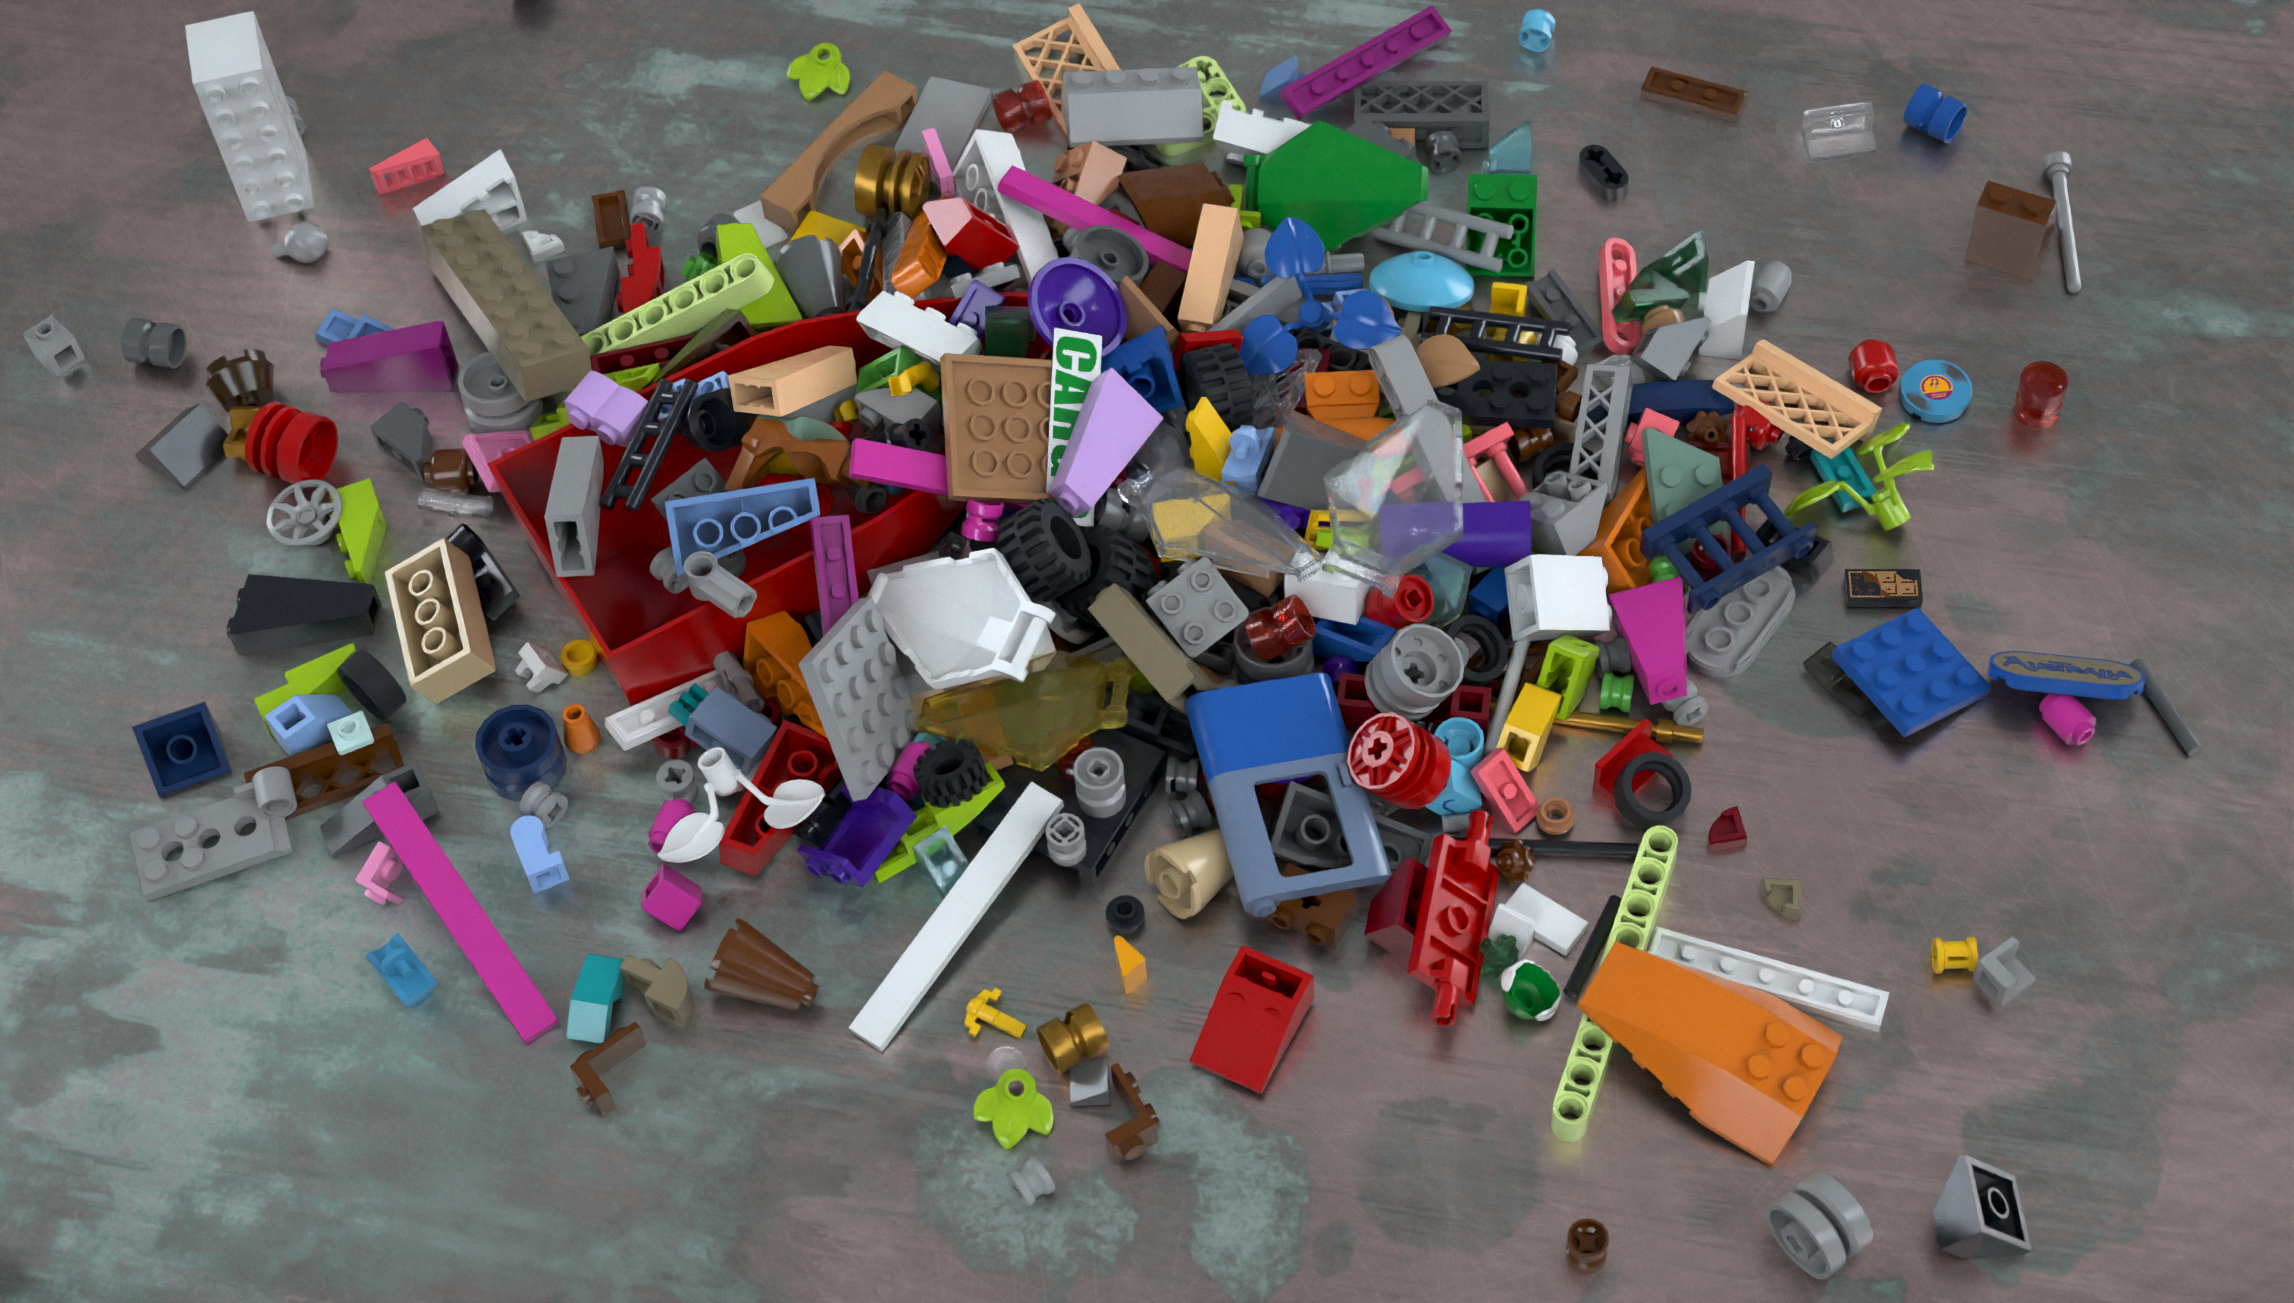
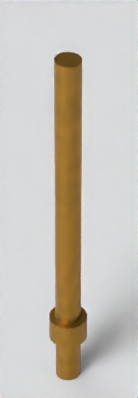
(1663, 730)

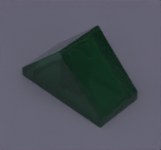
(1685, 264)

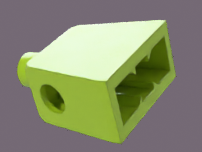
(1568, 667)

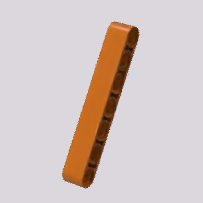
(920, 258)

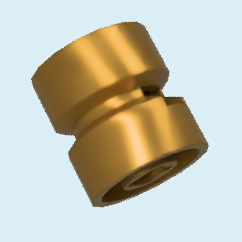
(1075, 1036)

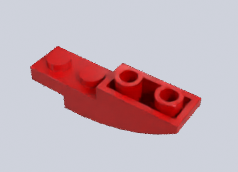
(646, 273)

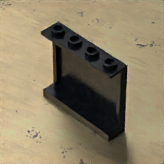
(1143, 772)

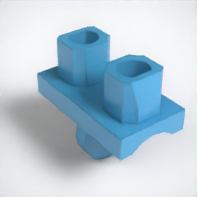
(403, 972)

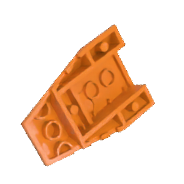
(1716, 1044)

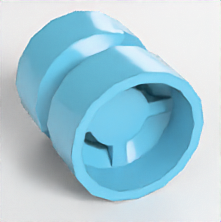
(1463, 740)

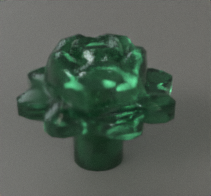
(1498, 954)

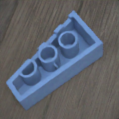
(737, 518)

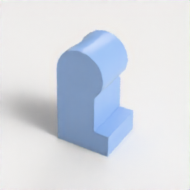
(532, 845)

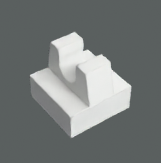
(542, 665)

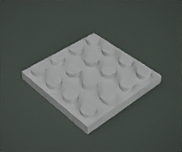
(861, 697)

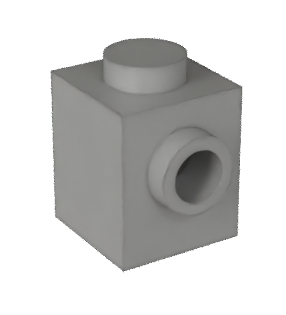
(53, 345)

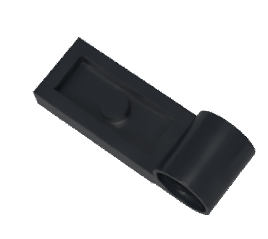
(492, 583)

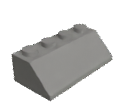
(1132, 106)

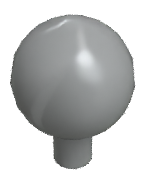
(303, 242)

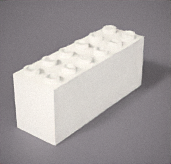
(249, 115)

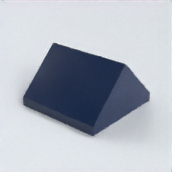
(182, 748)

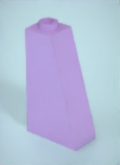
(1103, 441)

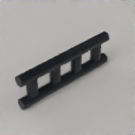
(1514, 326)
(650, 462)

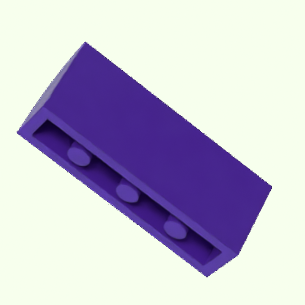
(1493, 534)

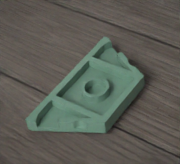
(1678, 477)

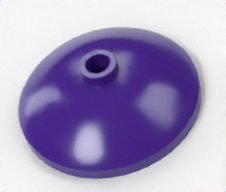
(1080, 294)

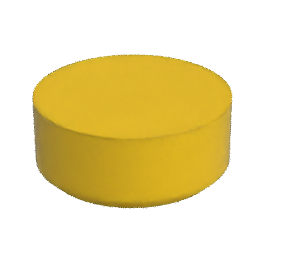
(579, 658)

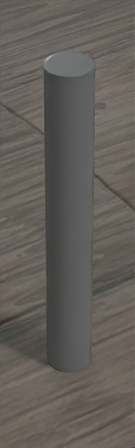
(2168, 711)

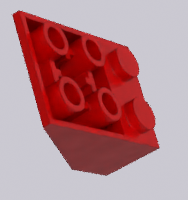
(1253, 1019)

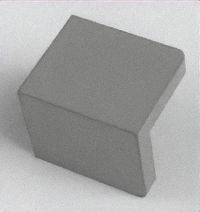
(2002, 973)

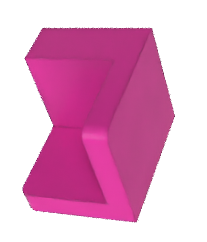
(671, 897)

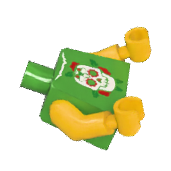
(896, 371)

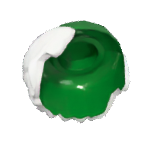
(1530, 991)

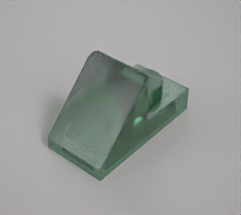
(1647, 293)

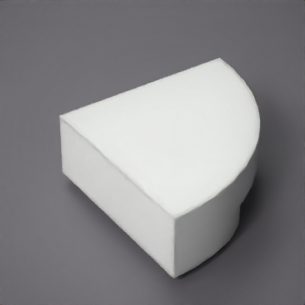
(541, 245)

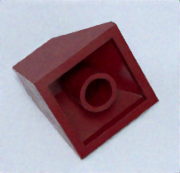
(1396, 908)

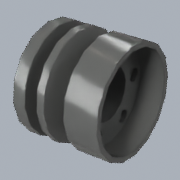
(1254, 668)

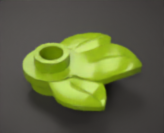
(817, 74)
(1012, 1113)

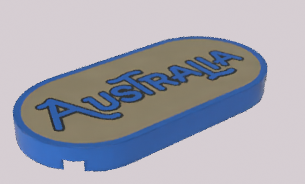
(2066, 675)

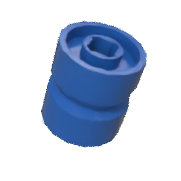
(1939, 115)

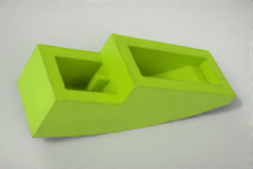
(311, 678)

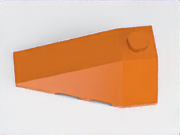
(1620, 537)
(772, 658)

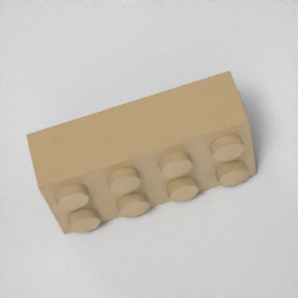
(440, 621)

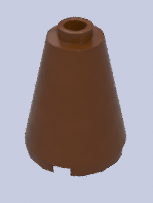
(759, 971)

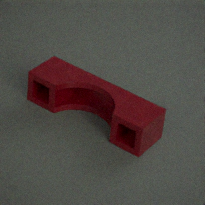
(1464, 702)

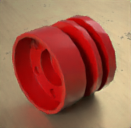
(291, 444)
(1399, 761)

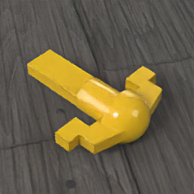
(979, 1009)

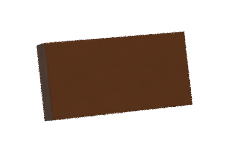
(611, 219)

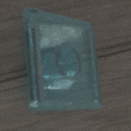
(1449, 584)

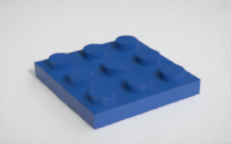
(1911, 672)

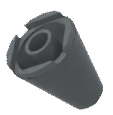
(813, 275)

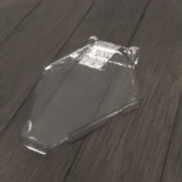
(1397, 498)
(1216, 521)

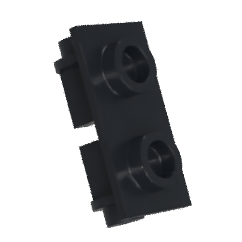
(825, 817)

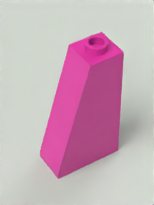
(1655, 631)

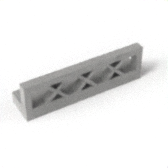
(1615, 425)

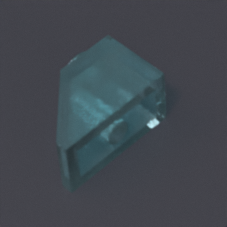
(1511, 153)

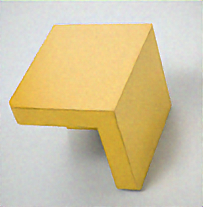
(1507, 300)

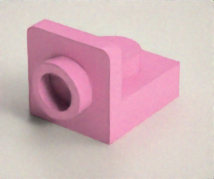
(378, 872)

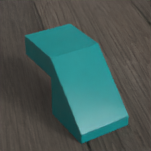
(593, 997)

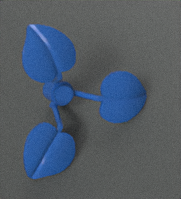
(1362, 324)

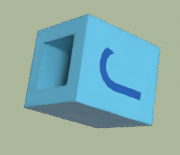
(1459, 794)

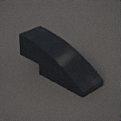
(1156, 723)

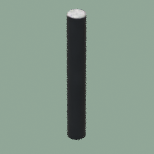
(1592, 947)

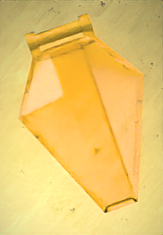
(1037, 717)

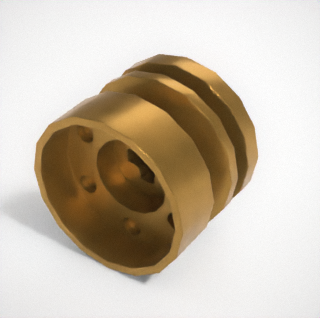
(891, 182)

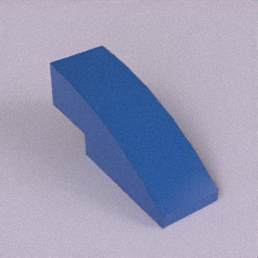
(1348, 640)

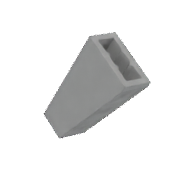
(574, 506)

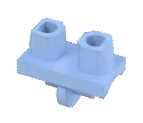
(1248, 455)

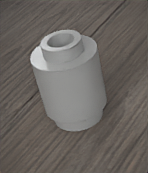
(1770, 286)

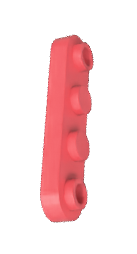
(1616, 273)

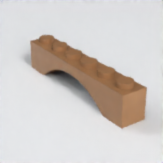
(878, 110)

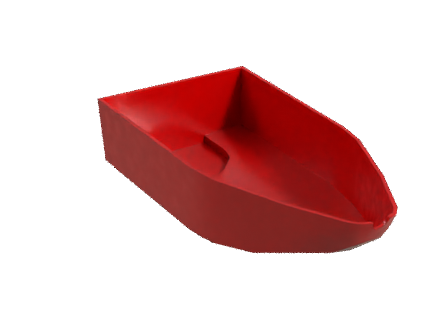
(667, 638)

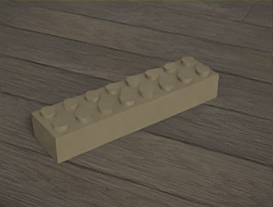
(506, 304)

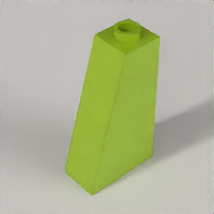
(775, 307)

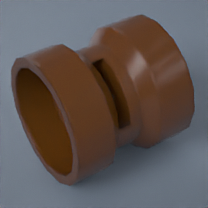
(1528, 442)
(1587, 1236)

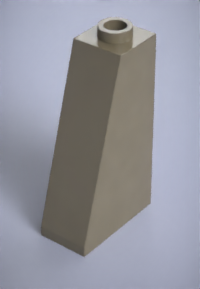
(1149, 646)

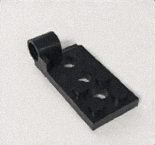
(1500, 407)

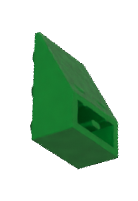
(1508, 201)

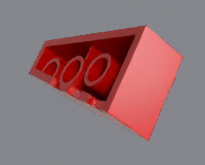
(791, 756)

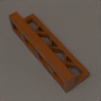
(326, 766)

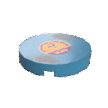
(1935, 390)

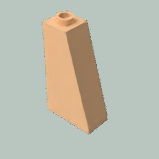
(1211, 268)
(793, 381)

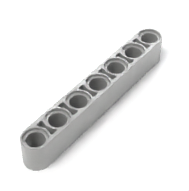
(1407, 391)

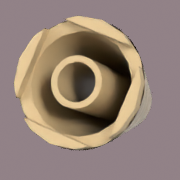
(1189, 872)

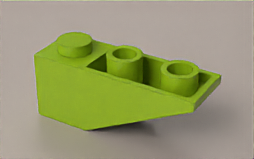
(361, 529)

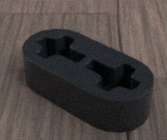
(1608, 169)

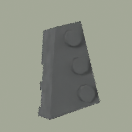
(584, 287)

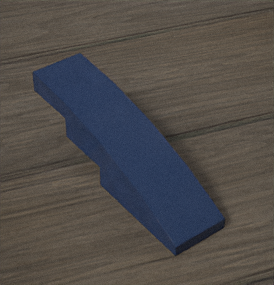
(1673, 399)

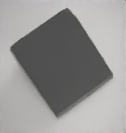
(1090, 1083)

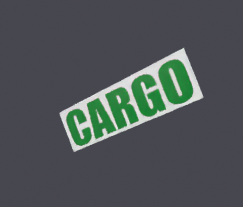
(1074, 368)

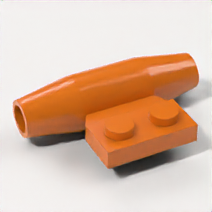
(1344, 402)

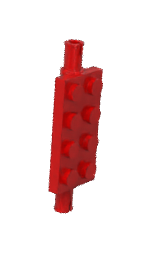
(1455, 918)

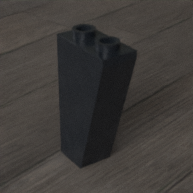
(300, 612)

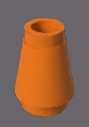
(579, 730)

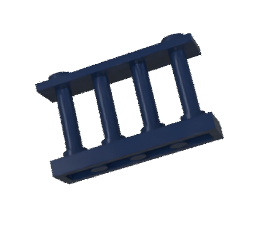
(1724, 506)

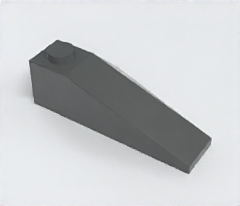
(1310, 833)

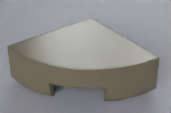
(1782, 896)

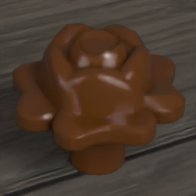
(1707, 428)
(1515, 861)

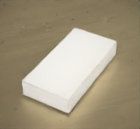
(1553, 923)

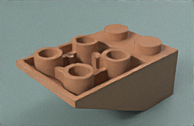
(1088, 173)

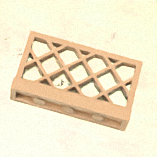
(1089, 44)
(1795, 382)

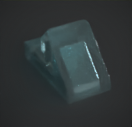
(940, 860)

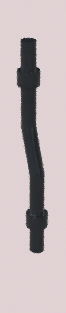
(875, 231)

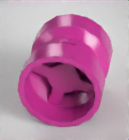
(982, 520)

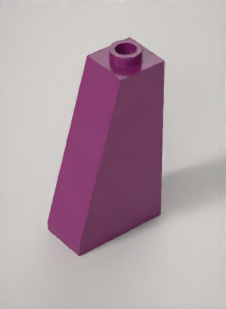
(393, 361)

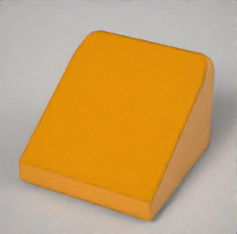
(1130, 964)

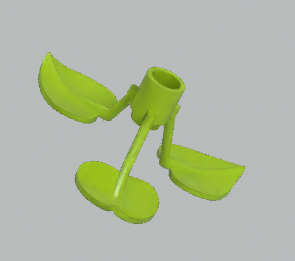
(1887, 501)

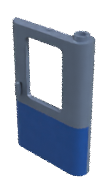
(1274, 735)

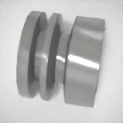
(1414, 672)

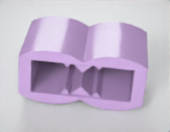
(605, 408)

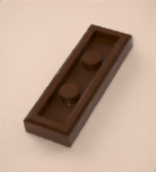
(1693, 94)

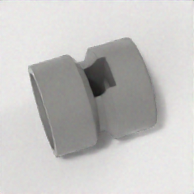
(1099, 782)

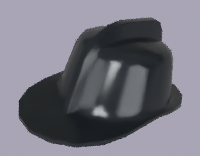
(713, 423)

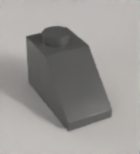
(404, 438)

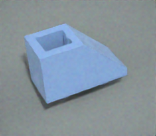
(303, 721)

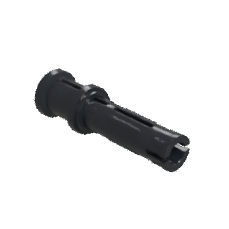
(912, 434)

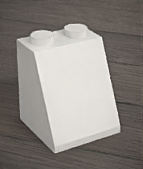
(1557, 597)

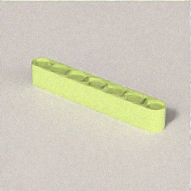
(686, 306)

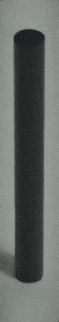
(1573, 848)

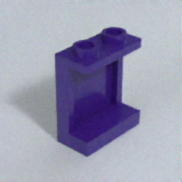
(860, 838)

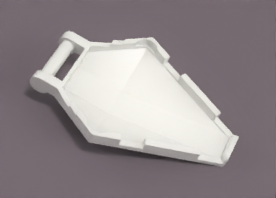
(961, 618)

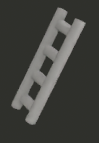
(1454, 250)

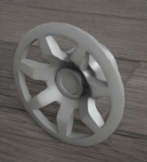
(307, 518)

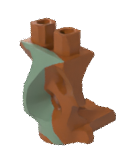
(810, 444)

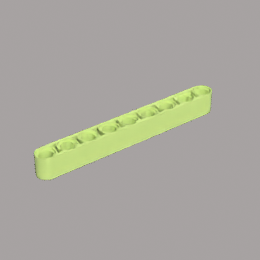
(1629, 931)

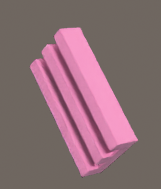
(938, 163)

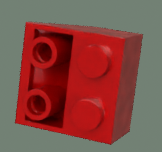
(970, 232)

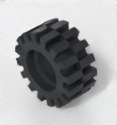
(950, 773)

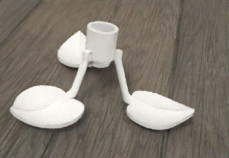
(701, 833)

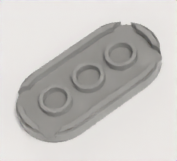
(1735, 630)

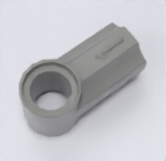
(717, 585)

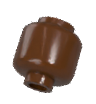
(451, 470)

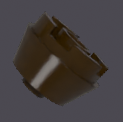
(241, 380)

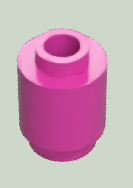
(2068, 718)
(902, 773)
(667, 817)

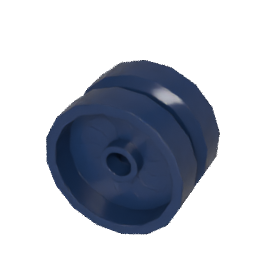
(518, 749)

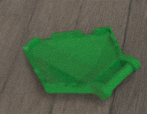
(1333, 184)

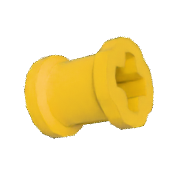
(1954, 954)

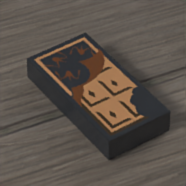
(1883, 588)

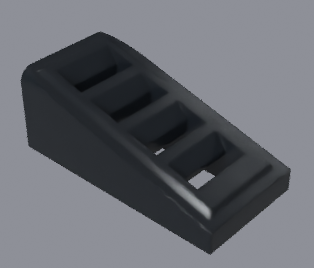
(1808, 566)

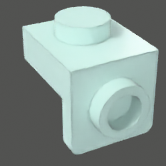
(351, 733)

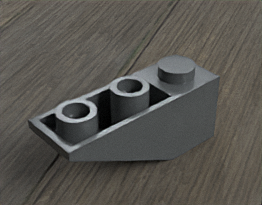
(353, 824)

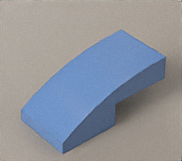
(340, 326)

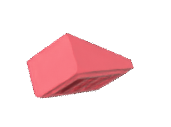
(416, 164)

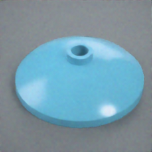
(1421, 281)

